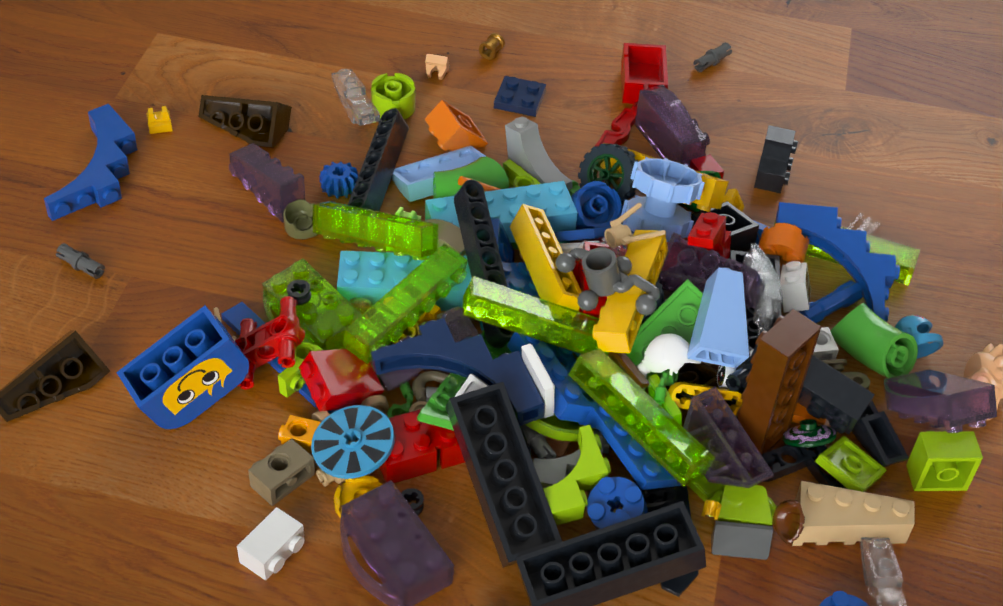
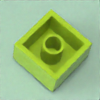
(944, 461)

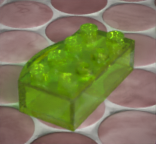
(323, 316)

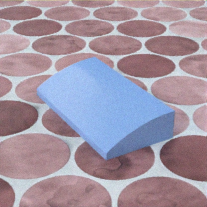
(416, 179)

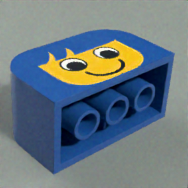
(185, 371)

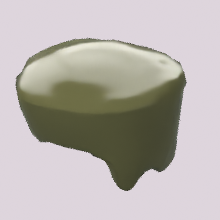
(299, 219)

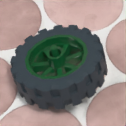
(604, 152)

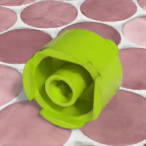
(394, 92)

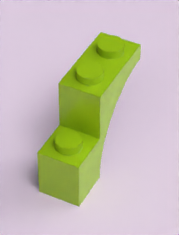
(568, 496)

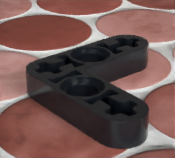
(803, 458)

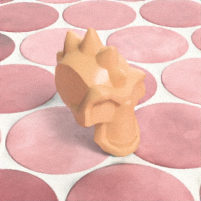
(987, 368)

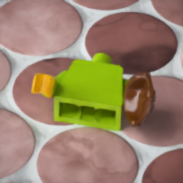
(755, 507)

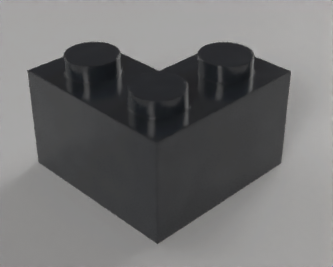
(776, 159)

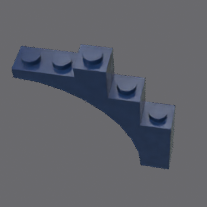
(438, 351)

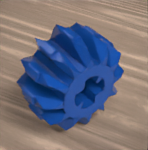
(338, 179)

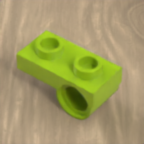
(518, 176)
(290, 378)

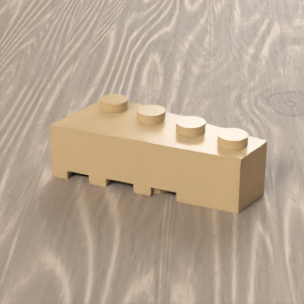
(848, 515)

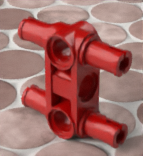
(271, 340)

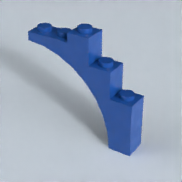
(99, 179)
(848, 247)

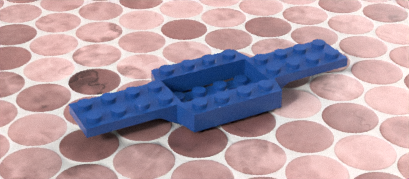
(571, 400)

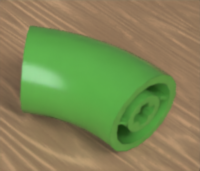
(482, 170)
(876, 342)

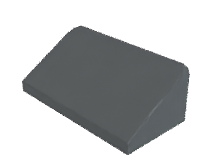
(741, 540)

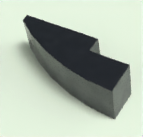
(879, 437)

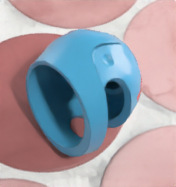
(919, 328)

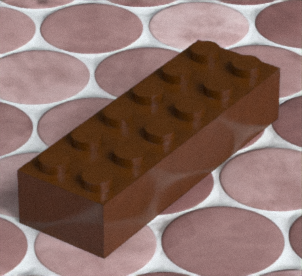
(777, 378)

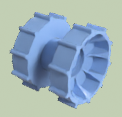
(665, 186)

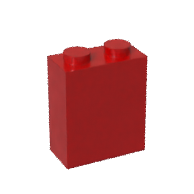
(338, 379)

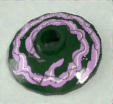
(809, 434)

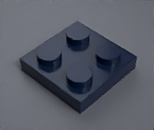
(520, 96)

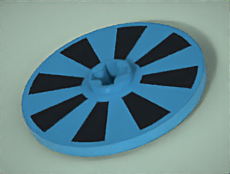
(359, 458)

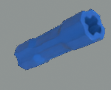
(841, 298)

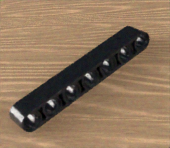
(380, 161)
(481, 247)

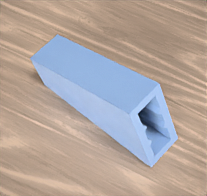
(721, 322)

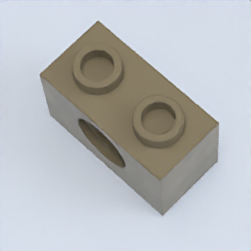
(281, 472)

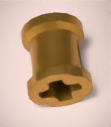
(491, 45)

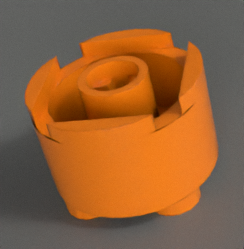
(784, 241)

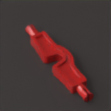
(621, 127)

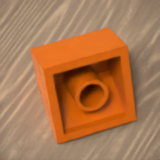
(453, 128)

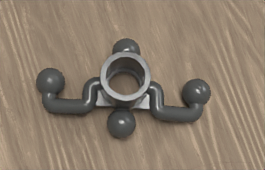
(606, 276)

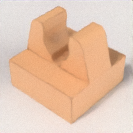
(437, 63)

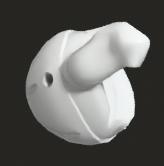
(665, 353)

